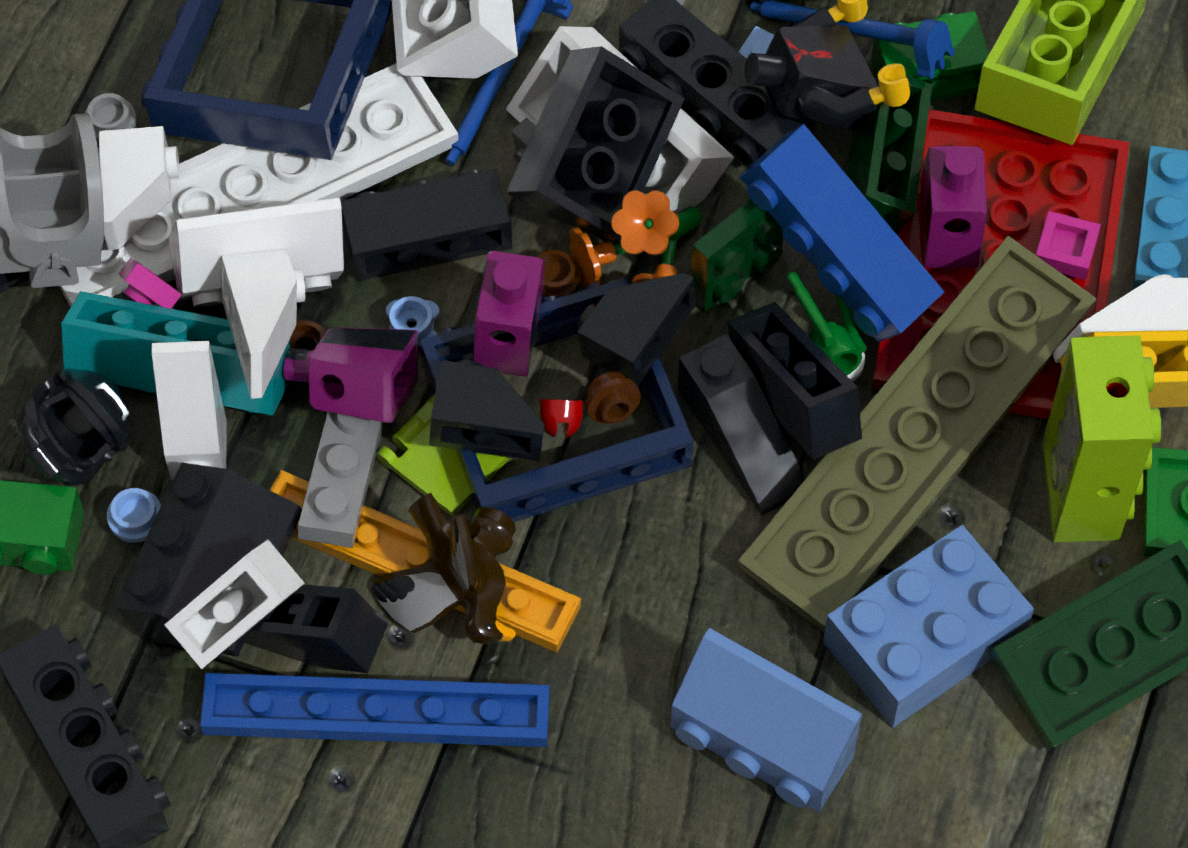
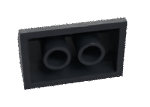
(594, 141)
(197, 536)

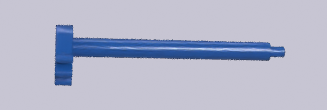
(929, 40)
(496, 77)

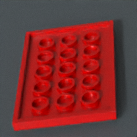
(1022, 182)

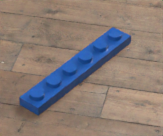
(375, 710)

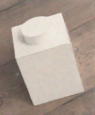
(135, 179)
(234, 603)

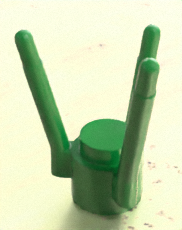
(839, 343)

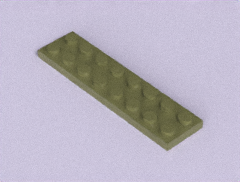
(917, 433)

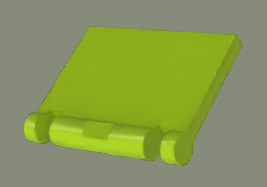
(433, 467)

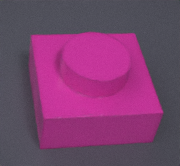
(1068, 244)
(147, 286)

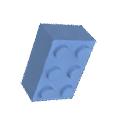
(926, 625)

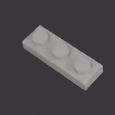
(339, 480)

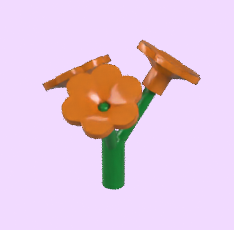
(644, 226)

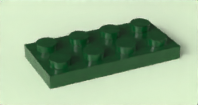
(1101, 648)

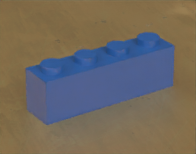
(840, 234)

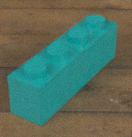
(117, 340)

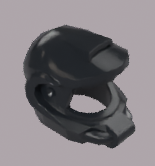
(74, 425)

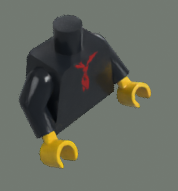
(821, 72)

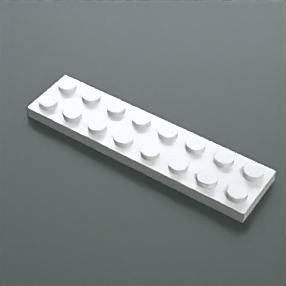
(387, 132)

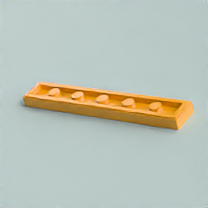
(389, 545)

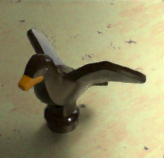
(458, 573)

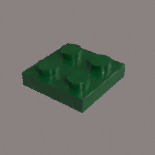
(733, 253)

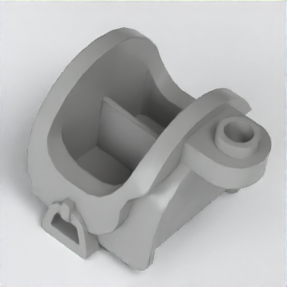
(51, 203)

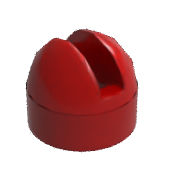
(561, 411)

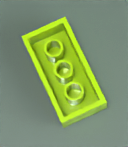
(1055, 62)

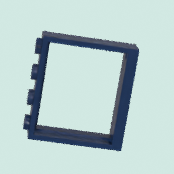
(258, 124)
(586, 474)

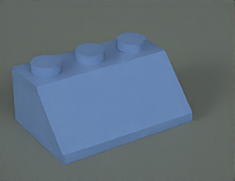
(765, 721)

